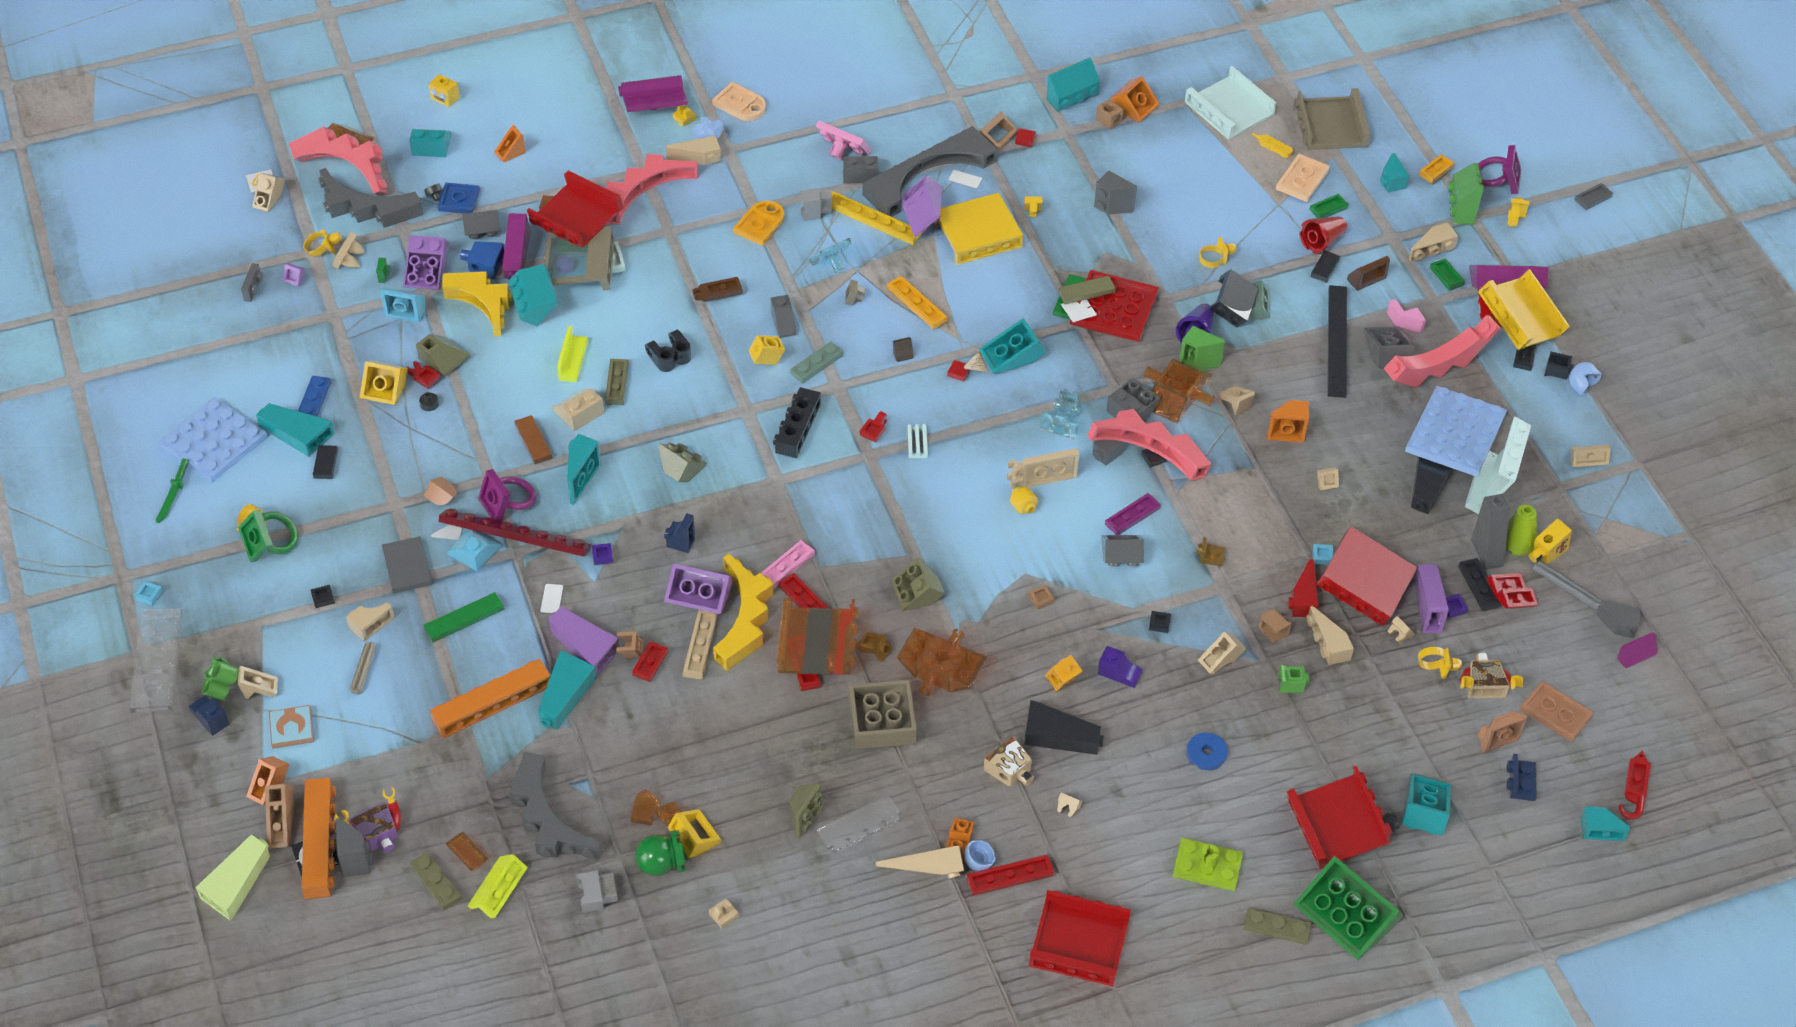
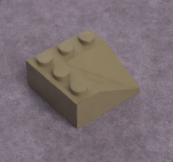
(882, 714)

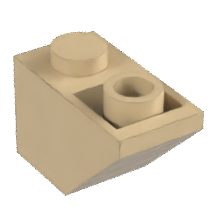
(268, 191)

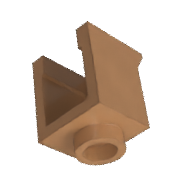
(1274, 625)
(633, 645)

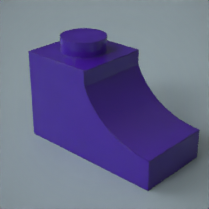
(1117, 667)

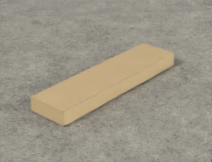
(700, 644)

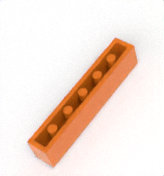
(490, 698)
(317, 838)

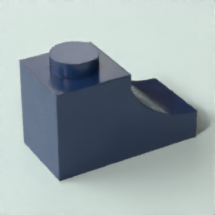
(681, 534)
(210, 714)

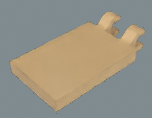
(1044, 469)

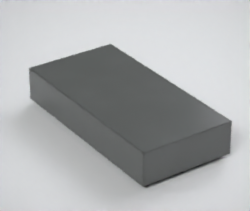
(1593, 196)

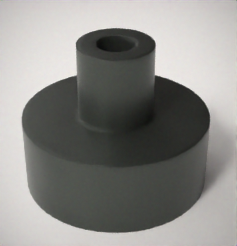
(433, 191)
(428, 401)

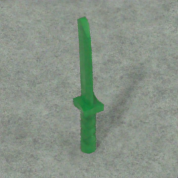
(175, 485)

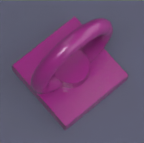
(1511, 170)
(496, 497)

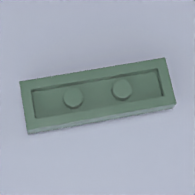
(816, 362)

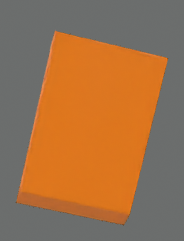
(511, 145)

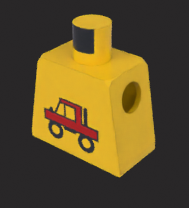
(1551, 543)

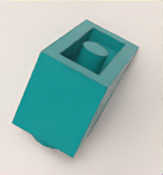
(1394, 175)
(1602, 825)

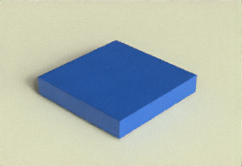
(458, 198)

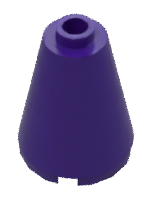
(1200, 317)

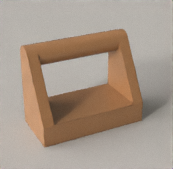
(1003, 122)

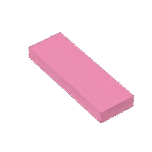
(788, 562)

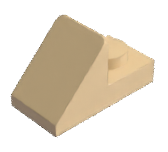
(1239, 398)
(255, 681)

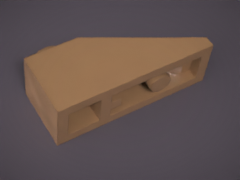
(279, 814)

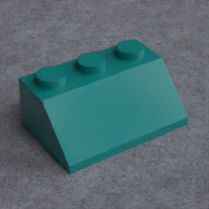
(1072, 85)
(533, 293)

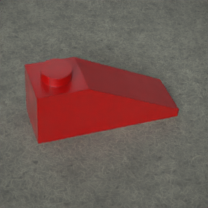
(1304, 592)

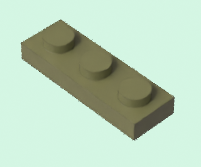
(435, 881)
(1277, 926)

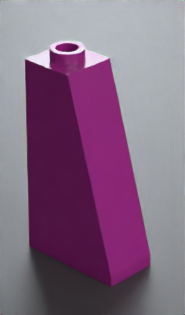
(516, 244)

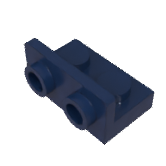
(1522, 779)

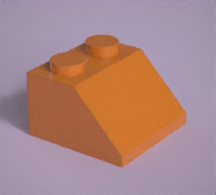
(1135, 99)
(1289, 422)

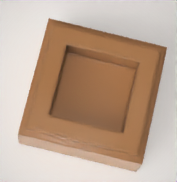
(1041, 597)

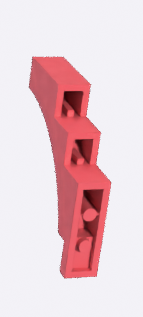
(1457, 352)

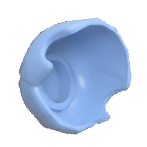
(979, 855)

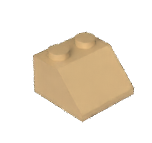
(580, 408)

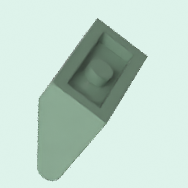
(1261, 307)

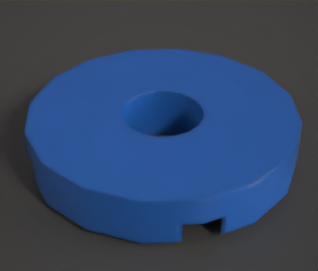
(1211, 742)

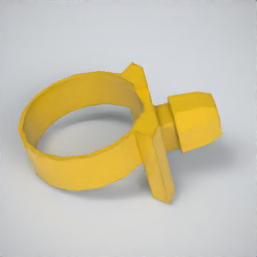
(1518, 209)
(328, 243)
(1221, 248)
(1445, 664)

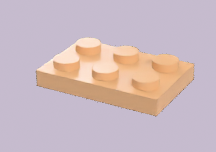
(1302, 177)

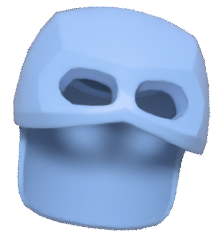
(1583, 376)

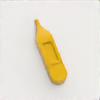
(1274, 145)

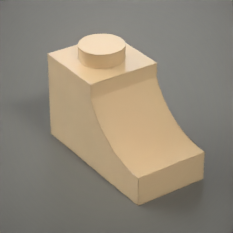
(368, 621)
(1221, 652)

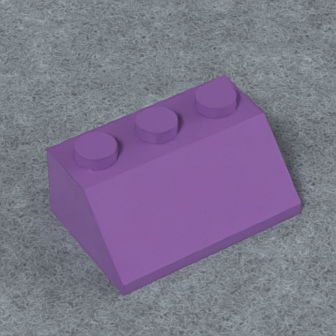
(698, 589)

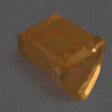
(644, 808)

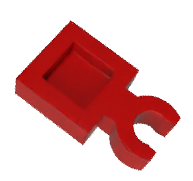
(424, 376)

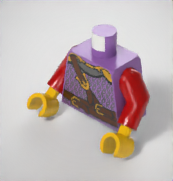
(378, 823)

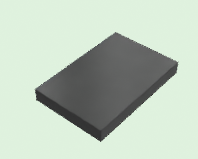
(406, 564)

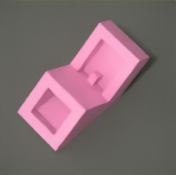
(1409, 319)

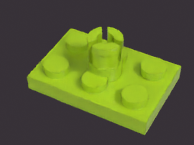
(1207, 864)

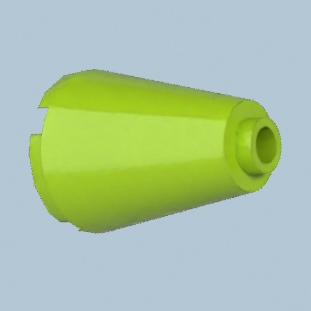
(1522, 531)

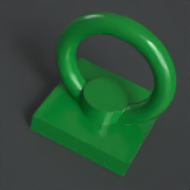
(257, 538)

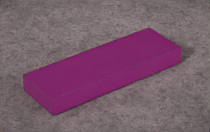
(1132, 514)

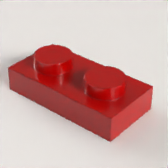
(650, 661)

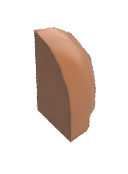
(440, 491)

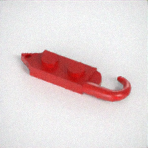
(1636, 785)

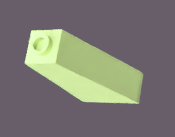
(234, 877)

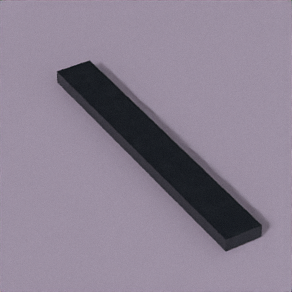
(1337, 341)

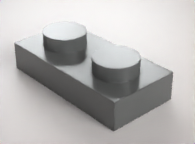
(251, 282)

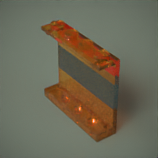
(817, 640)

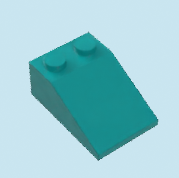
(1013, 348)
(582, 464)
(1427, 804)

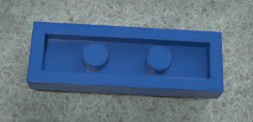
(315, 395)

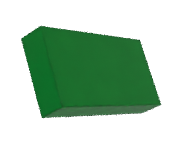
(1329, 206)
(1447, 274)

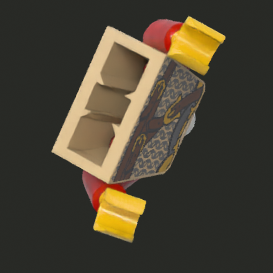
(1488, 678)

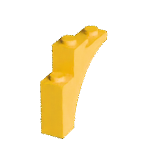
(478, 291)

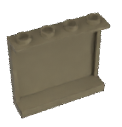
(1333, 121)

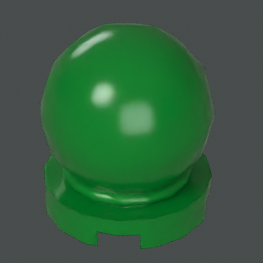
(660, 854)

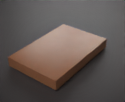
(1556, 711)

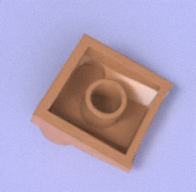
(1502, 731)

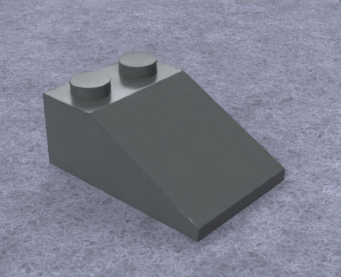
(1386, 343)

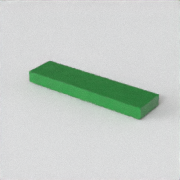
(464, 617)

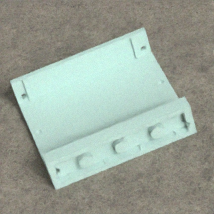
(1232, 104)
(1499, 470)

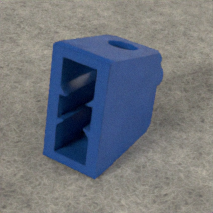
(484, 257)

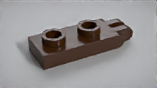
(718, 289)

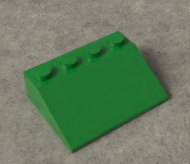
(1347, 908)

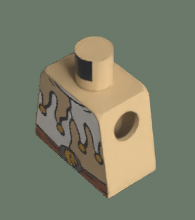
(1009, 763)

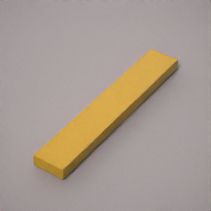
(873, 218)

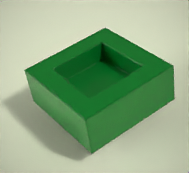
(382, 270)

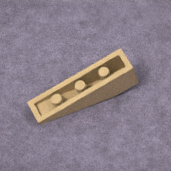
(939, 862)

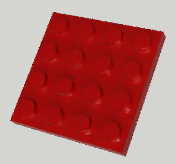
(1120, 312)

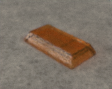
(466, 851)

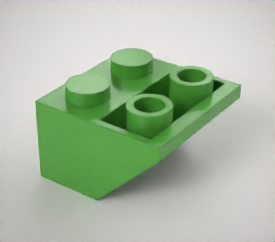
(1202, 349)

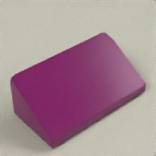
(1638, 650)

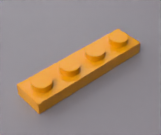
(917, 302)

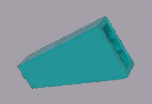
(295, 428)
(565, 689)

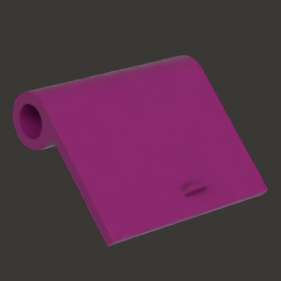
(653, 93)

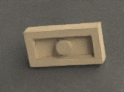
(346, 259)
(1590, 455)

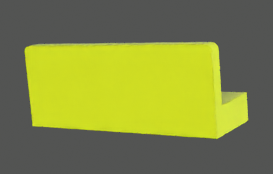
(571, 356)
(498, 885)

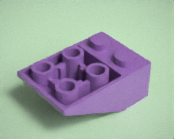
(922, 204)
(425, 262)

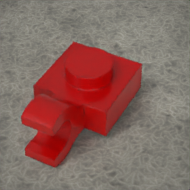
(874, 428)

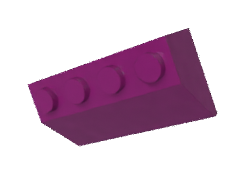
(1504, 273)

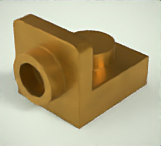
(1210, 554)
(875, 644)

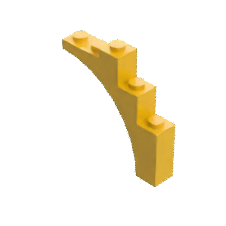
(745, 634)

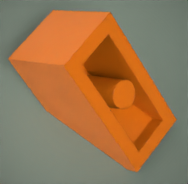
(268, 772)

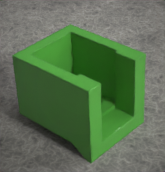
(1292, 679)

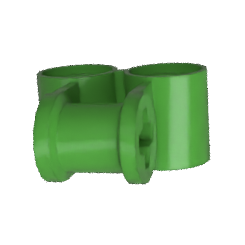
(219, 678)

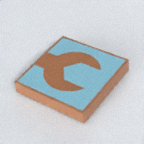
(291, 726)

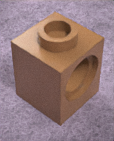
(1109, 114)

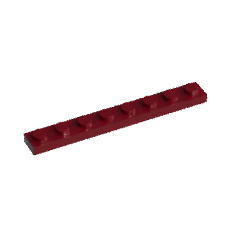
(509, 531)

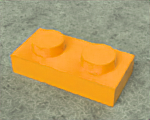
(1436, 169)

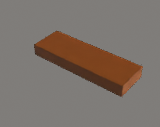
(533, 439)

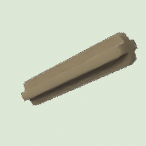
(362, 668)

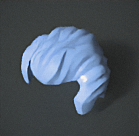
(708, 128)

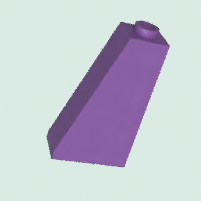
(1431, 599)
(583, 638)

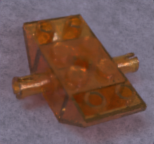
(1178, 388)
(940, 661)

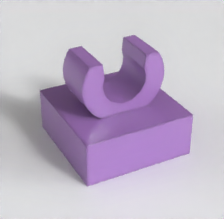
(293, 274)

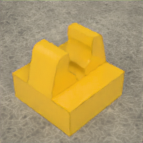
(684, 115)
(1032, 205)

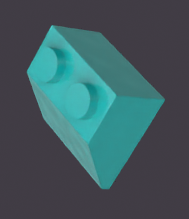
(429, 142)

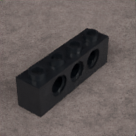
(797, 422)

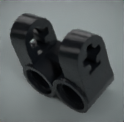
(667, 357)

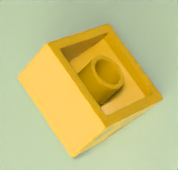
(383, 382)

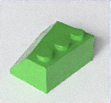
(1465, 194)

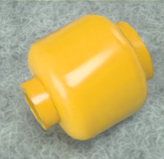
(1023, 500)

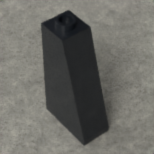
(1428, 484)
(1060, 730)

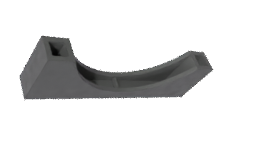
(963, 148)

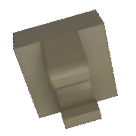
(854, 293)

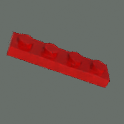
(1010, 875)

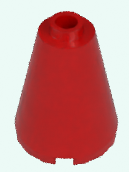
(1321, 232)

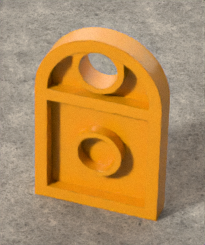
(760, 223)

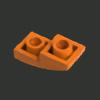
(960, 834)

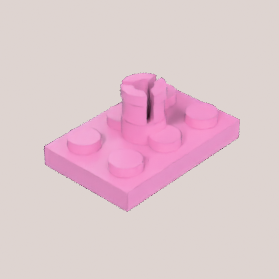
(842, 141)

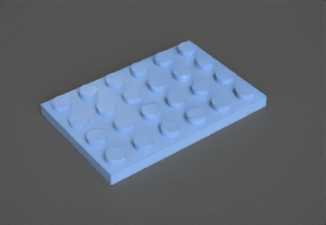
(1456, 430)

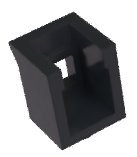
(1558, 365)

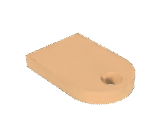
(740, 102)

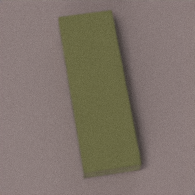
(1086, 290)
(616, 382)

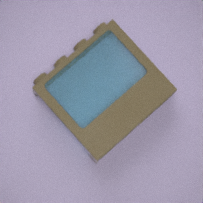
(578, 265)

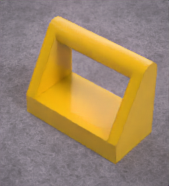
(690, 840)

